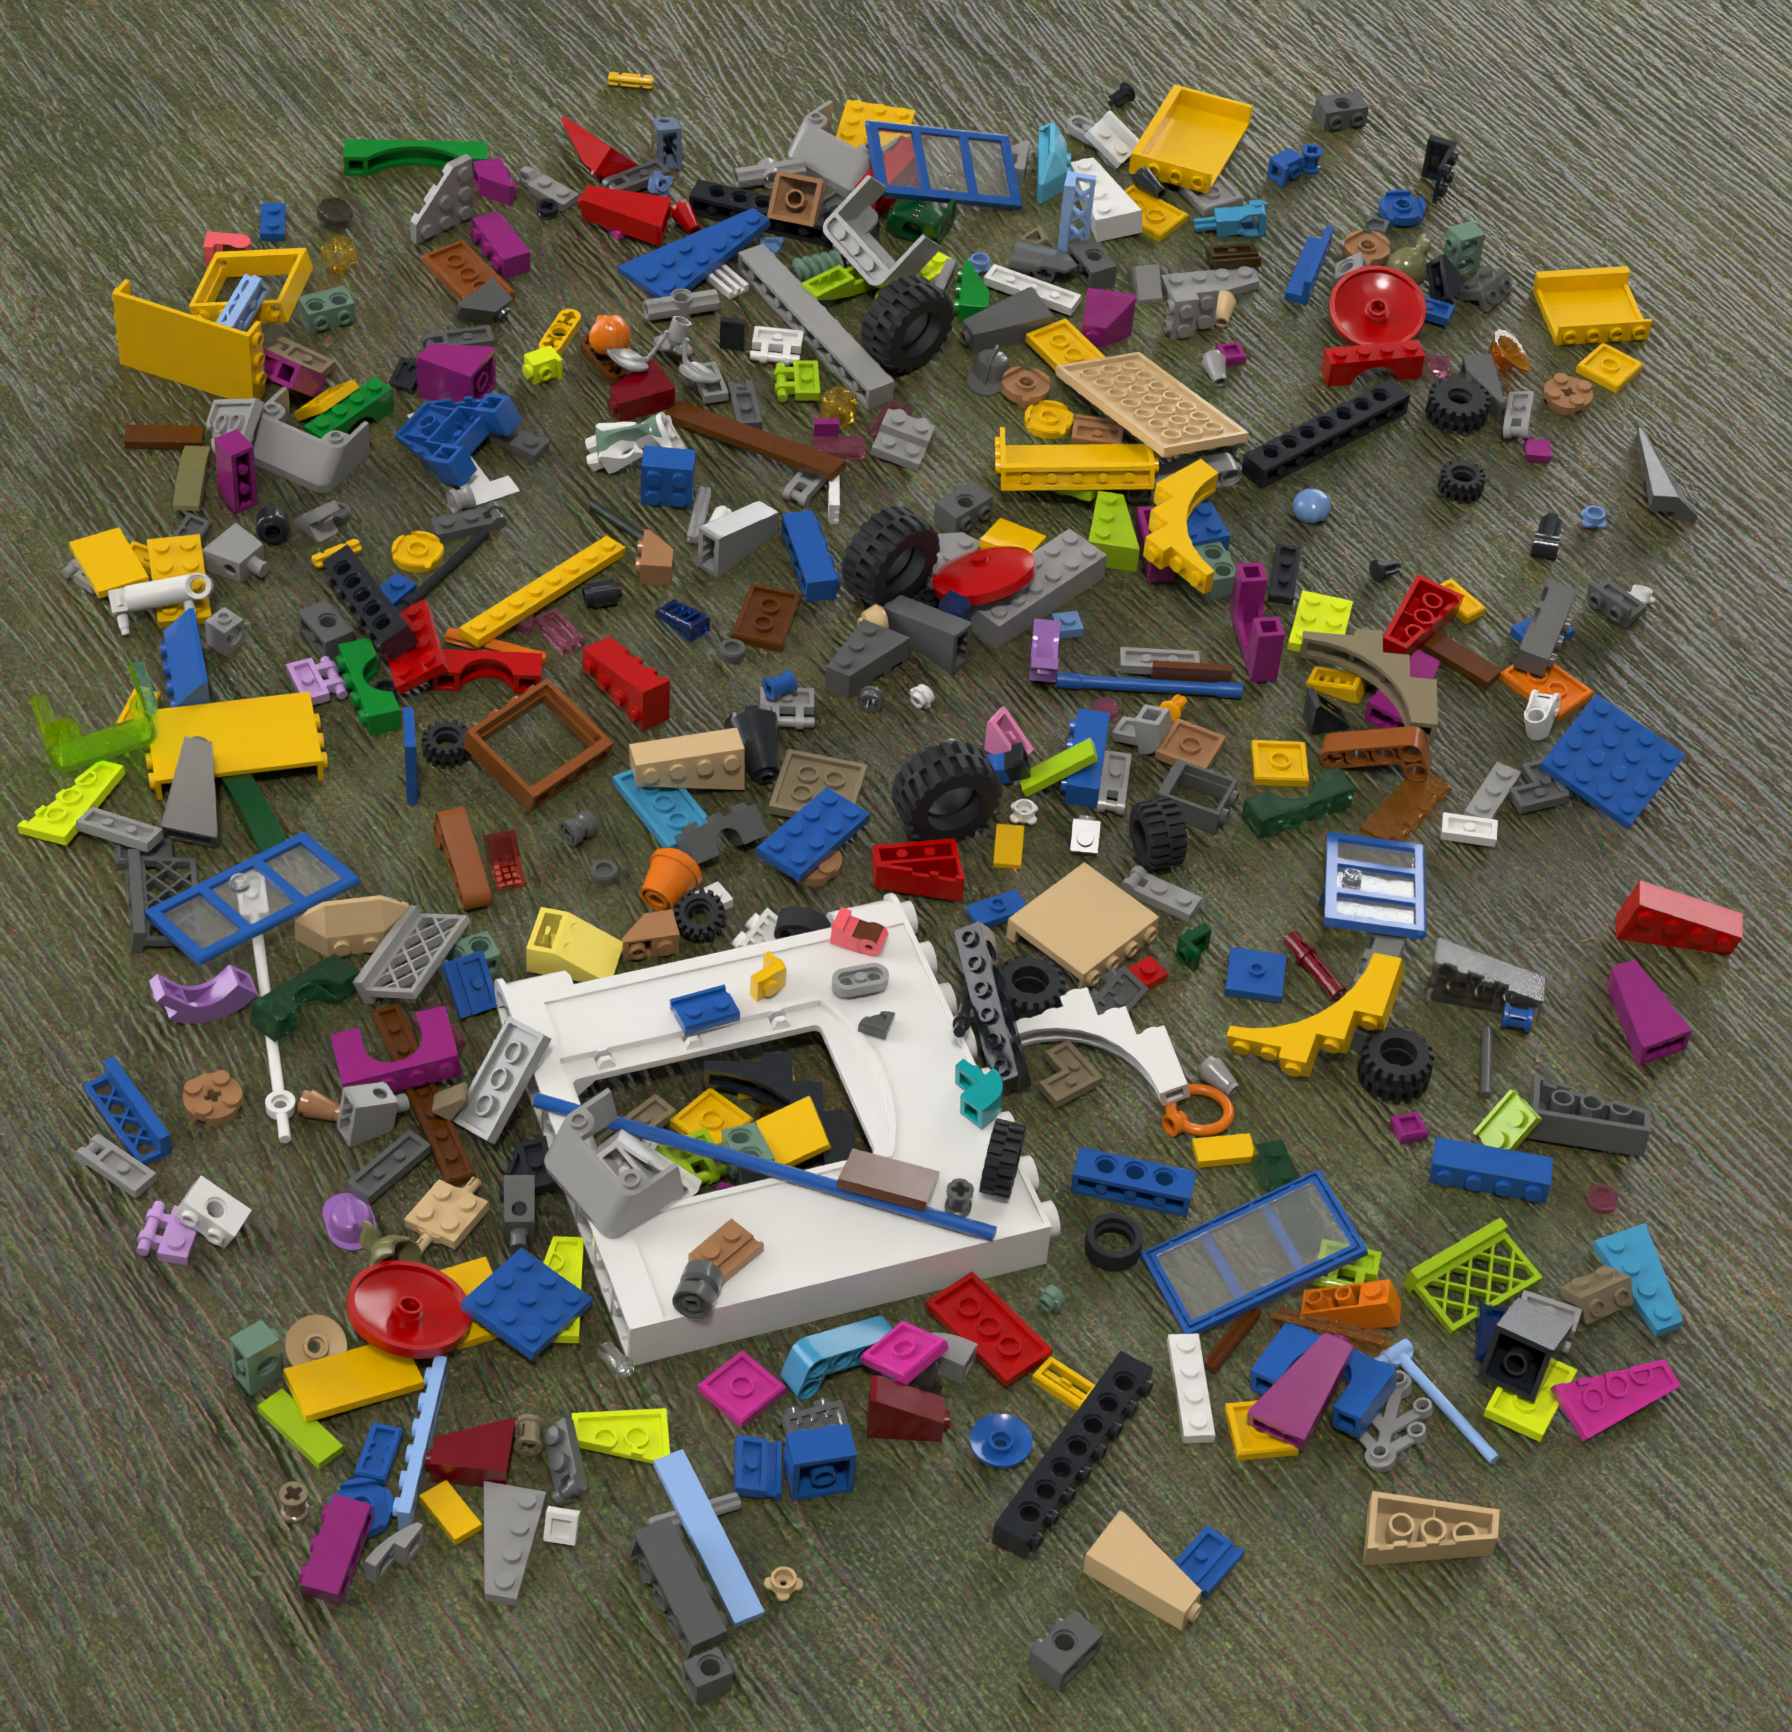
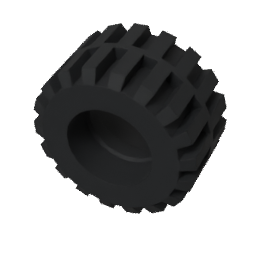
(1158, 833)
(1034, 977)
(1393, 1081)

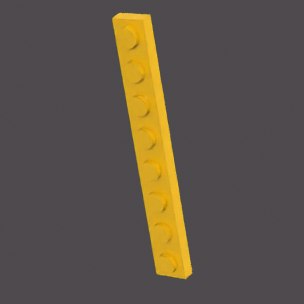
(541, 591)

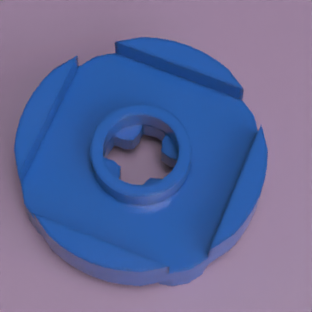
(1411, 212)
(369, 1492)

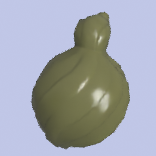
(1412, 260)
(388, 1247)

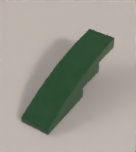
(253, 811)

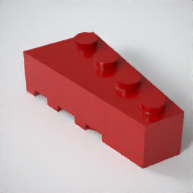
(1420, 616)
(628, 683)
(1677, 921)

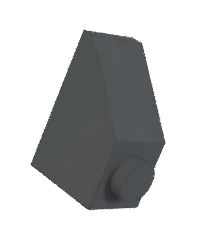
(484, 304)

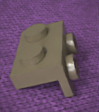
(1599, 1293)

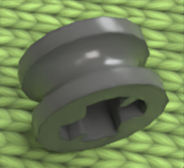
(870, 699)

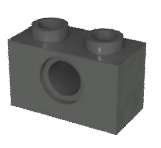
(1341, 111)
(1094, 265)
(963, 508)
(325, 628)
(1060, 1666)

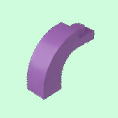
(1044, 650)
(206, 1001)

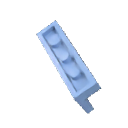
(1069, 207)
(244, 302)

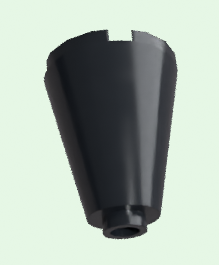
(760, 740)

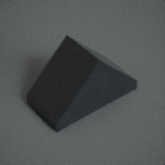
(1443, 279)
(733, 333)
(1322, 714)

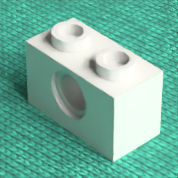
(227, 1211)

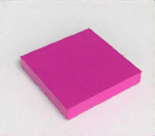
(904, 1352)
(741, 1389)

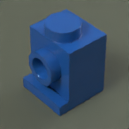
(1285, 167)

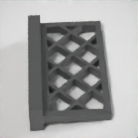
(138, 895)

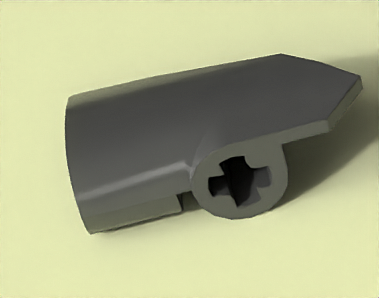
(1040, 260)

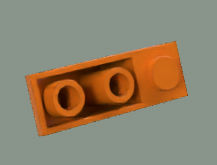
(1361, 1304)

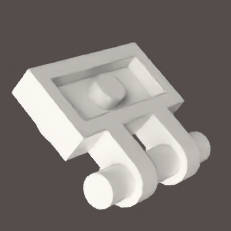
(776, 340)

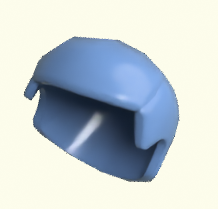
(1311, 506)

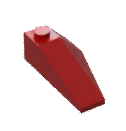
(595, 153)

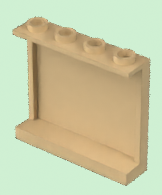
(1085, 924)

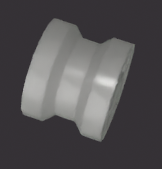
(461, 499)

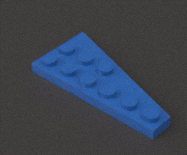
(694, 257)

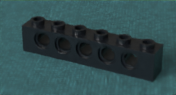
(369, 602)
(992, 1006)

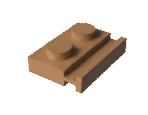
(1095, 430)
(728, 1249)

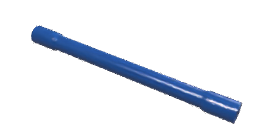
(1080, 681)

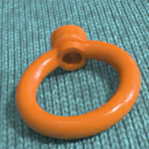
(1177, 1121)

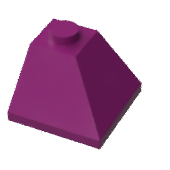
(1107, 316)

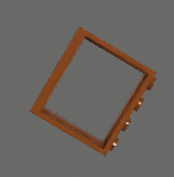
(547, 693)

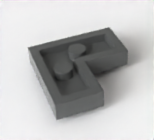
(1540, 791)

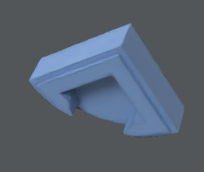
(774, 244)

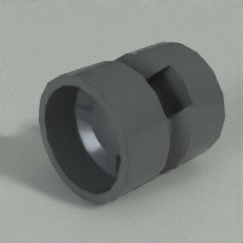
(697, 1289)

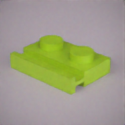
(1508, 1123)

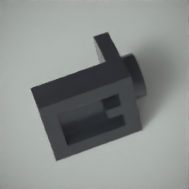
(405, 375)

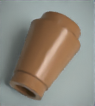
(318, 1106)

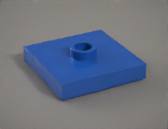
(1255, 975)

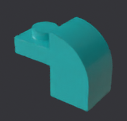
(981, 1095)

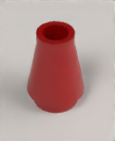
(685, 217)

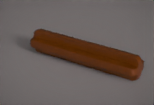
(1231, 1340)

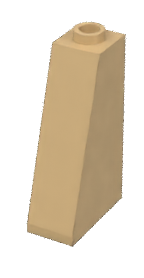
(1142, 1573)

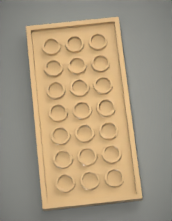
(1152, 404)

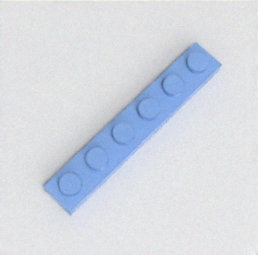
(423, 1431)

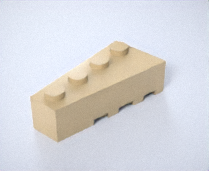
(690, 761)
(1426, 1529)

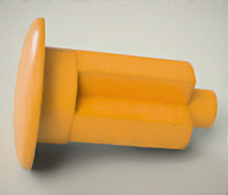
(1175, 705)

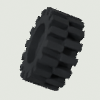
(1465, 491)
(445, 754)
(696, 901)

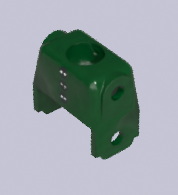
(913, 218)

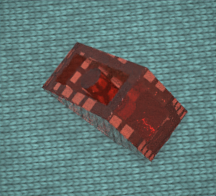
(504, 858)

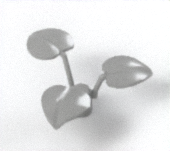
(675, 342)

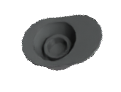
(988, 371)

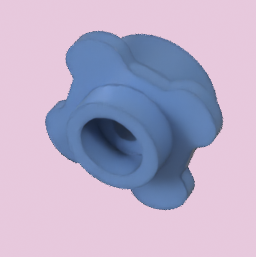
(653, 184)
(980, 262)
(1593, 517)

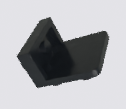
(1438, 164)

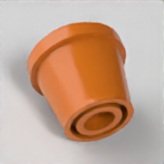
(668, 878)

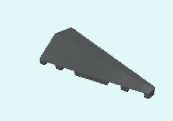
(1661, 486)

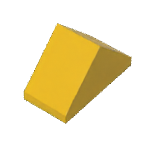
(1008, 846)

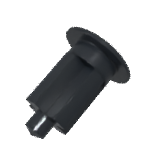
(1125, 93)
(1379, 570)

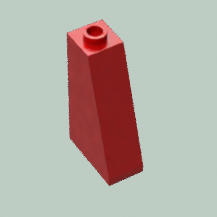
(627, 212)

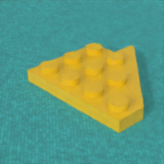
(855, 114)

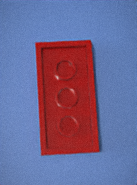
(425, 658)
(1004, 1340)

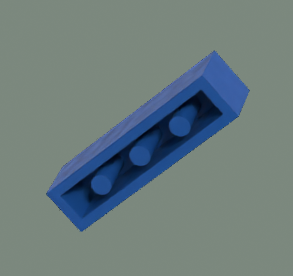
(810, 556)
(1084, 785)
(1491, 1170)

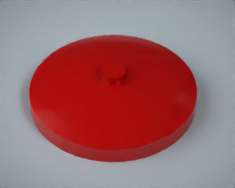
(1376, 306)
(986, 573)
(407, 1309)

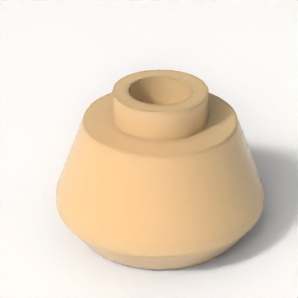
(876, 615)

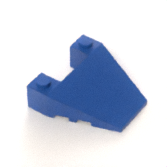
(449, 431)

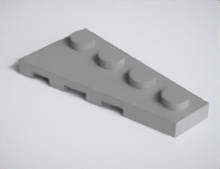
(1230, 280)
(509, 1536)

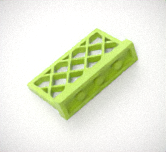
(1463, 1253)

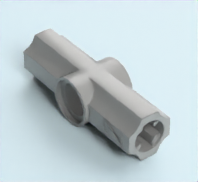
(765, 172)
(682, 304)

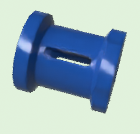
(1311, 156)
(779, 685)
(1524, 1023)

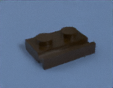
(1233, 256)

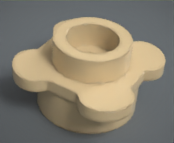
(783, 1575)

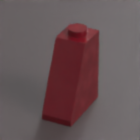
(641, 393)
(904, 1412)
(473, 1455)

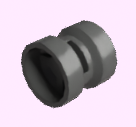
(579, 827)

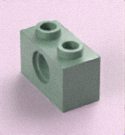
(256, 1357)

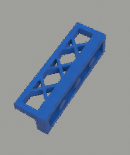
(1309, 267)
(136, 1106)

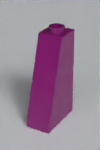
(1381, 710)
(1645, 1014)
(1303, 1392)

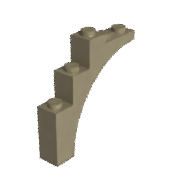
(1389, 672)

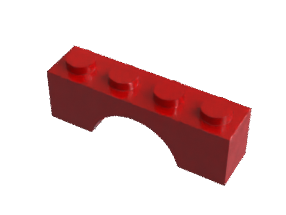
(1344, 364)
(516, 669)

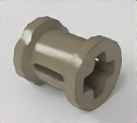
(529, 1435)
(294, 1502)

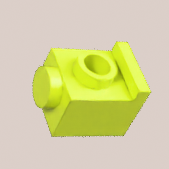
(542, 365)

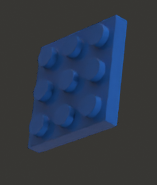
(526, 1303)

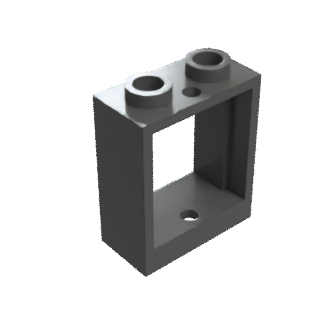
(1206, 782)

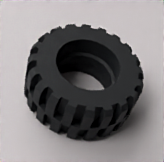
(907, 323)
(890, 556)
(937, 771)

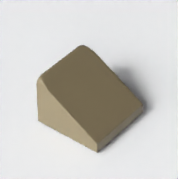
(1038, 236)
(450, 1101)

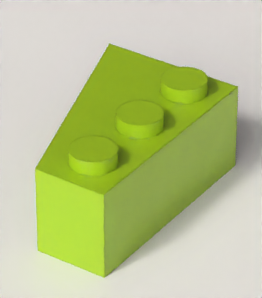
(1114, 532)

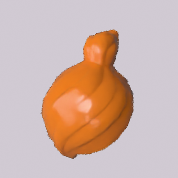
(609, 333)

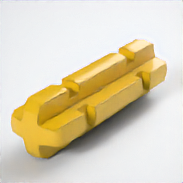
(630, 80)
(319, 557)

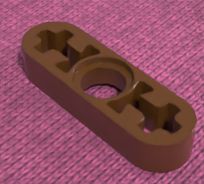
(602, 368)

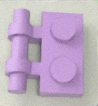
(307, 677)
(177, 1241)

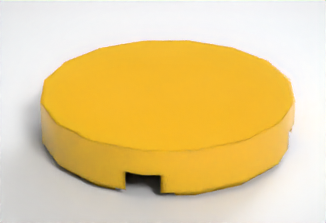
(1049, 420)
(417, 552)

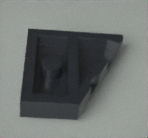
(529, 1160)

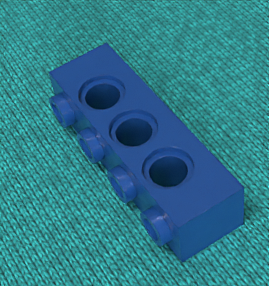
(1133, 1182)

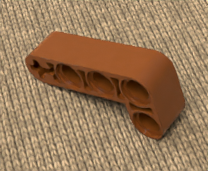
(1379, 747)
(456, 838)

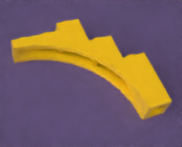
(1169, 540)
(1332, 1029)

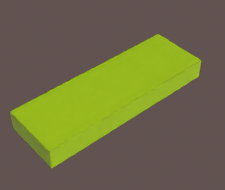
(1059, 767)
(308, 1438)

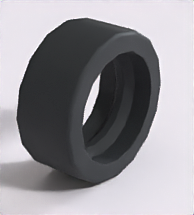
(799, 920)
(1120, 1225)

